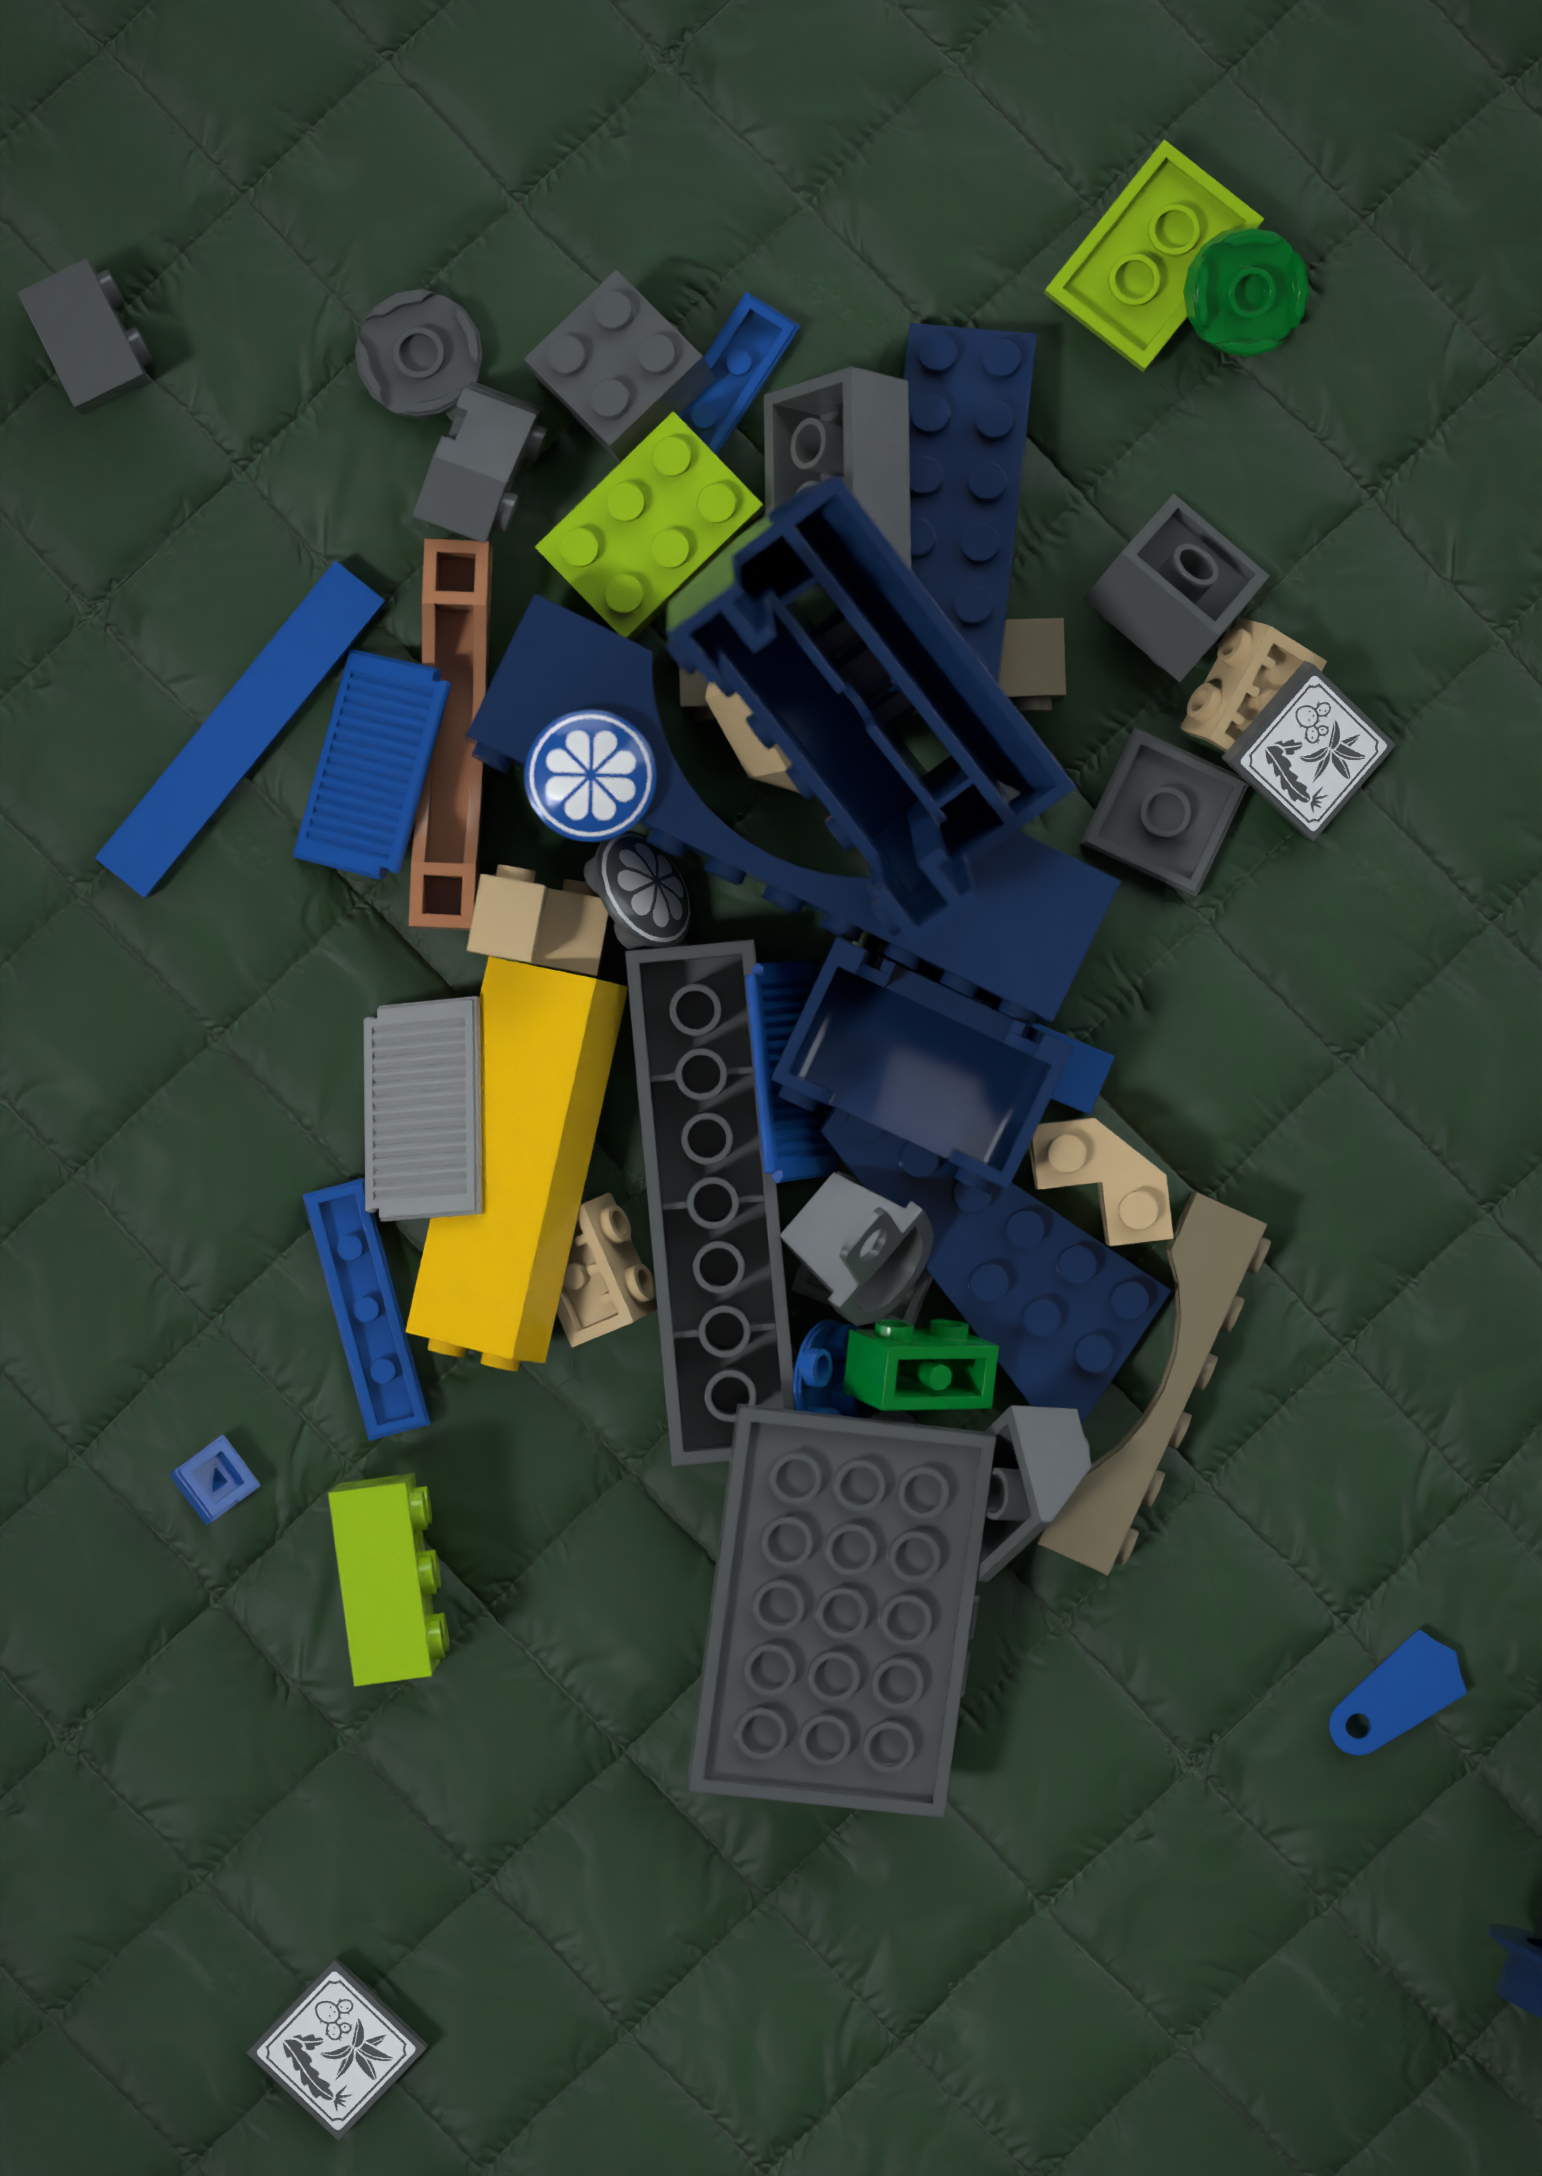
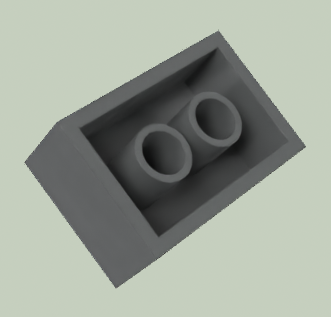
(846, 427)

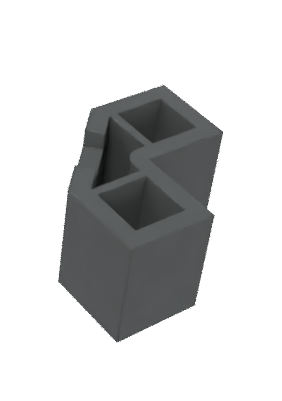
(478, 461)

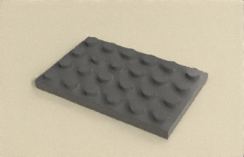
(840, 1611)

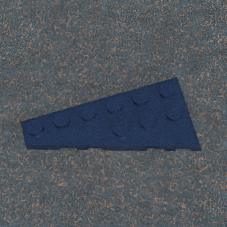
(1013, 1269)

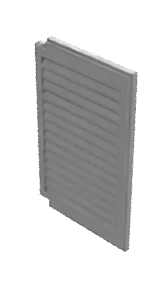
(423, 1110)

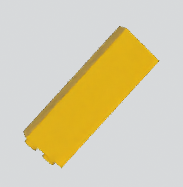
(544, 1076)

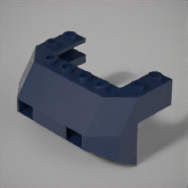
(844, 686)

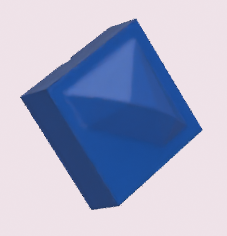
(214, 1480)

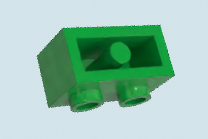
(920, 1367)

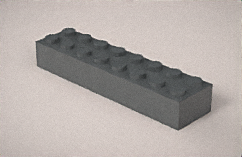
(708, 1195)

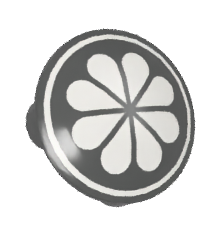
(640, 891)

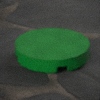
(1246, 291)

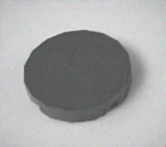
(418, 353)

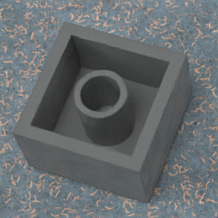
(619, 366)

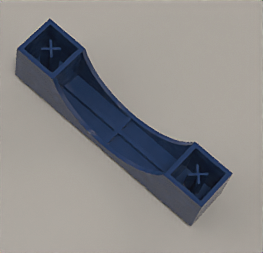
(1012, 943)

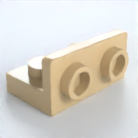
(1247, 674)
(603, 1276)

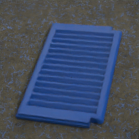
(373, 765)
(788, 1133)

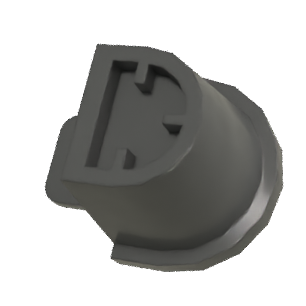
(860, 1247)

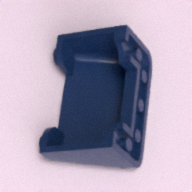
(921, 1064)

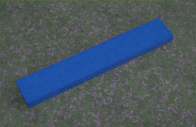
(240, 730)

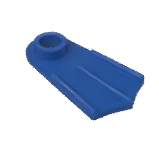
(1399, 1694)

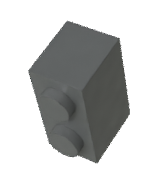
(85, 335)

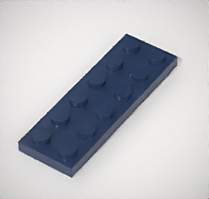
(967, 471)

